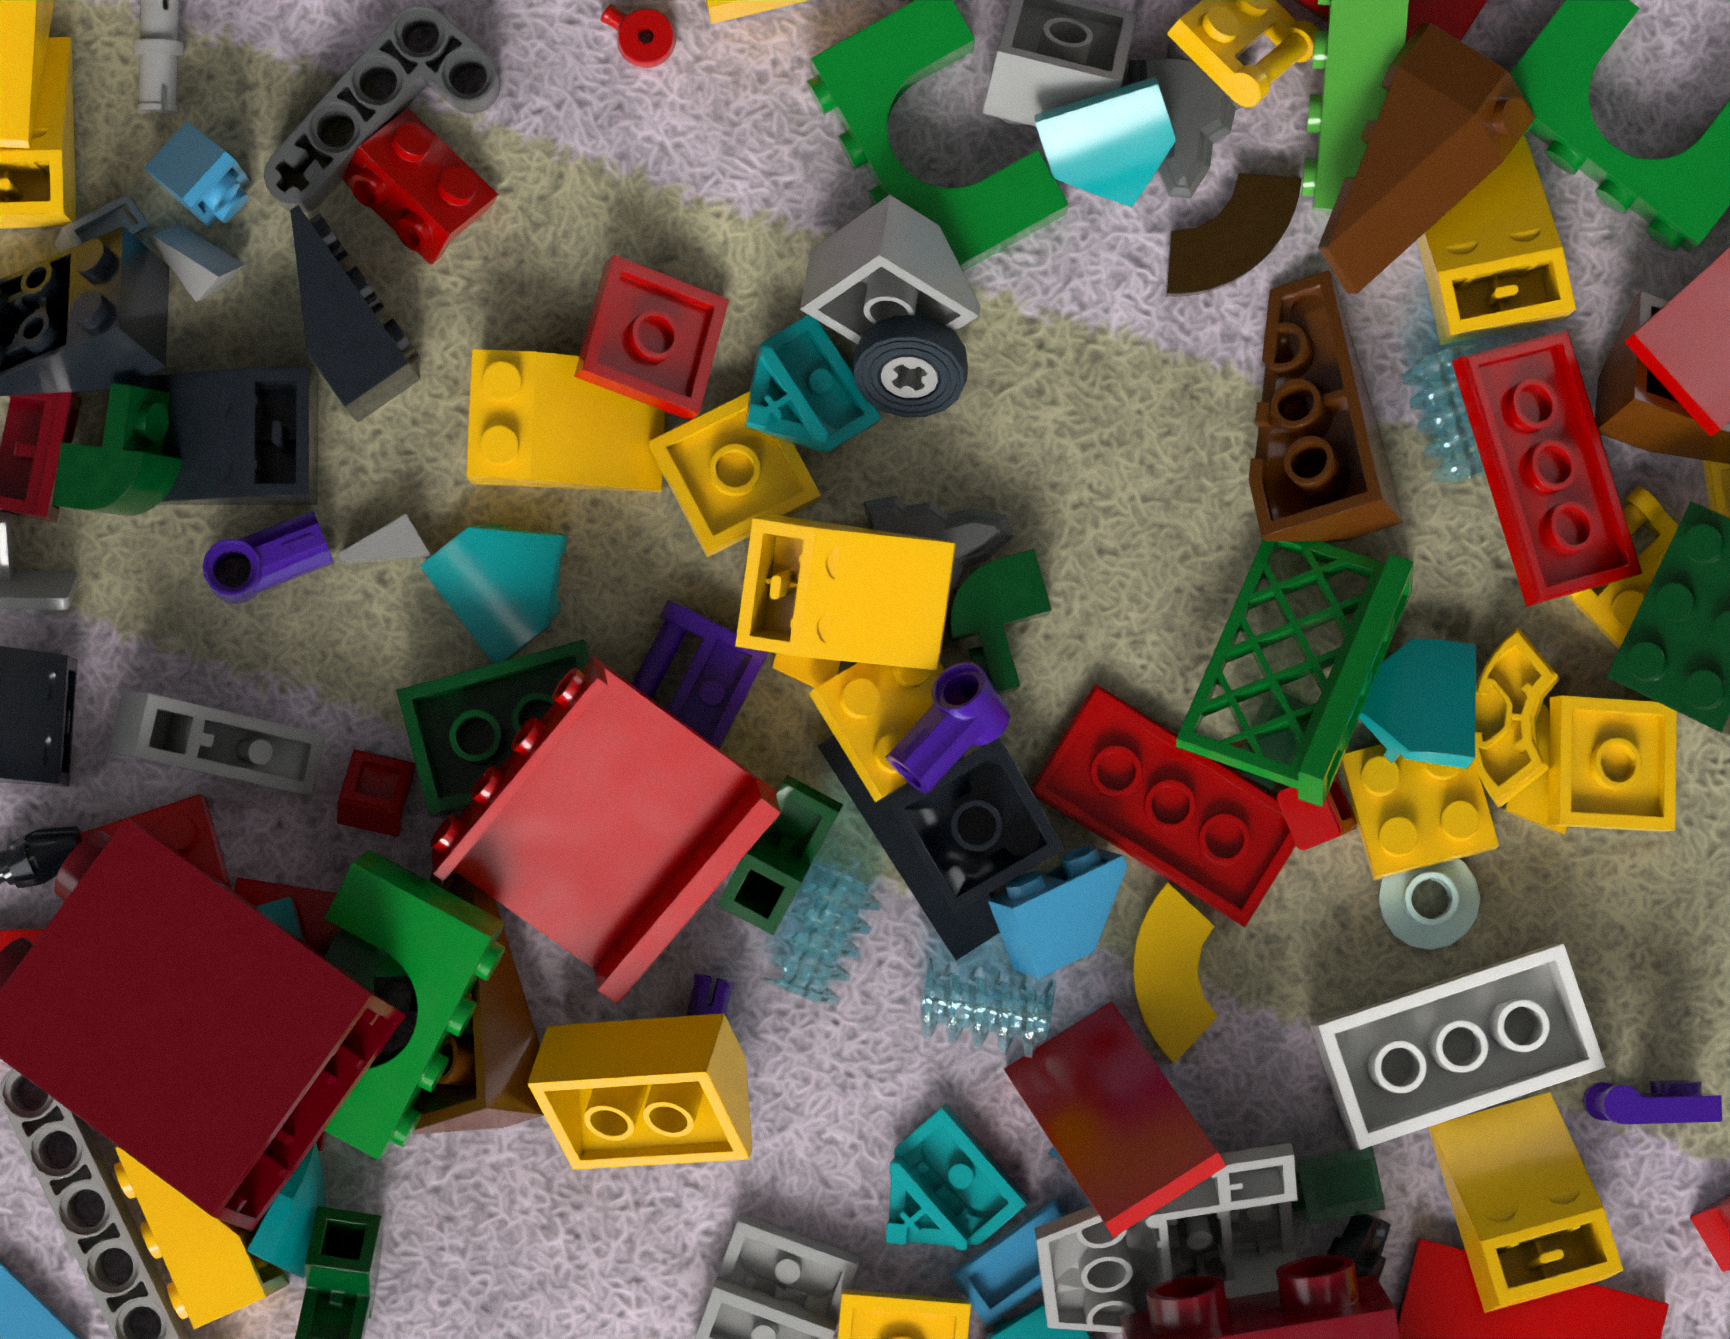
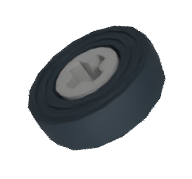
(914, 343)

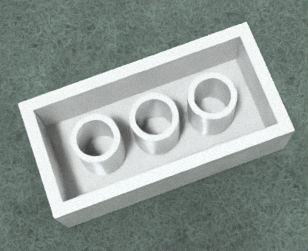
(1457, 1046)

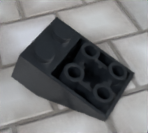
(84, 318)
(343, 336)
(241, 435)
(36, 716)

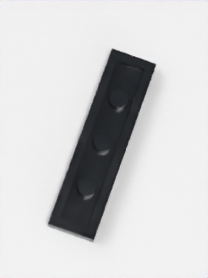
(958, 931)

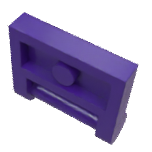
(715, 679)
(1666, 1103)

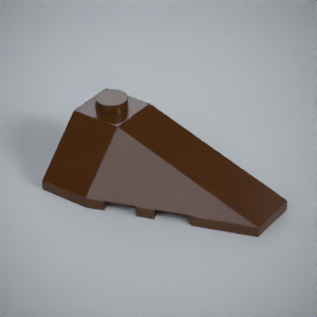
(1436, 138)
(1640, 410)
(1318, 441)
(495, 1052)

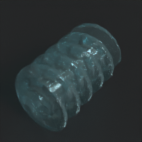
(1447, 416)
(824, 936)
(986, 1007)

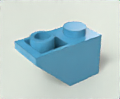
(200, 175)
(1059, 913)

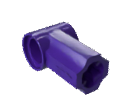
(274, 554)
(964, 715)

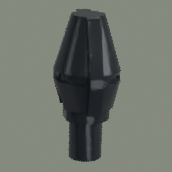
(37, 856)

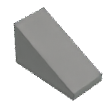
(101, 222)
(196, 261)
(392, 542)

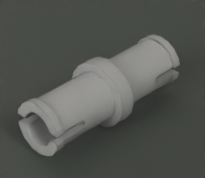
(158, 56)

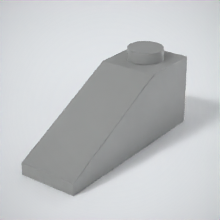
(217, 742)

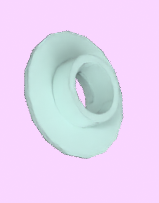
(1442, 930)

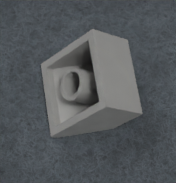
(1056, 56)
(886, 267)

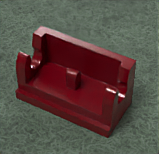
(32, 450)

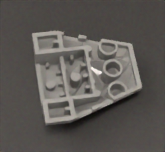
(1222, 1228)

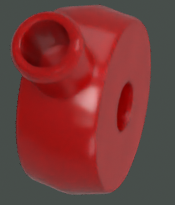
(632, 26)

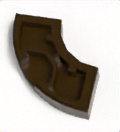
(1235, 239)

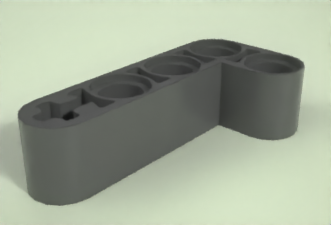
(348, 102)

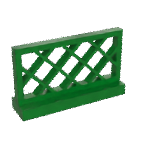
(1342, 693)

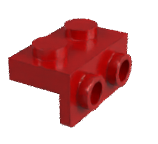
(417, 185)

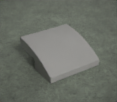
(776, 1285)

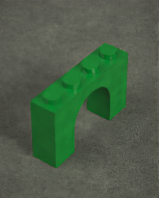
(862, 84)
(1674, 194)
(444, 951)

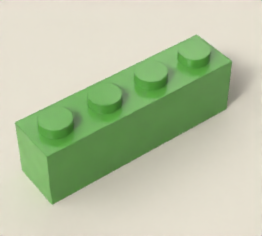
(1355, 57)

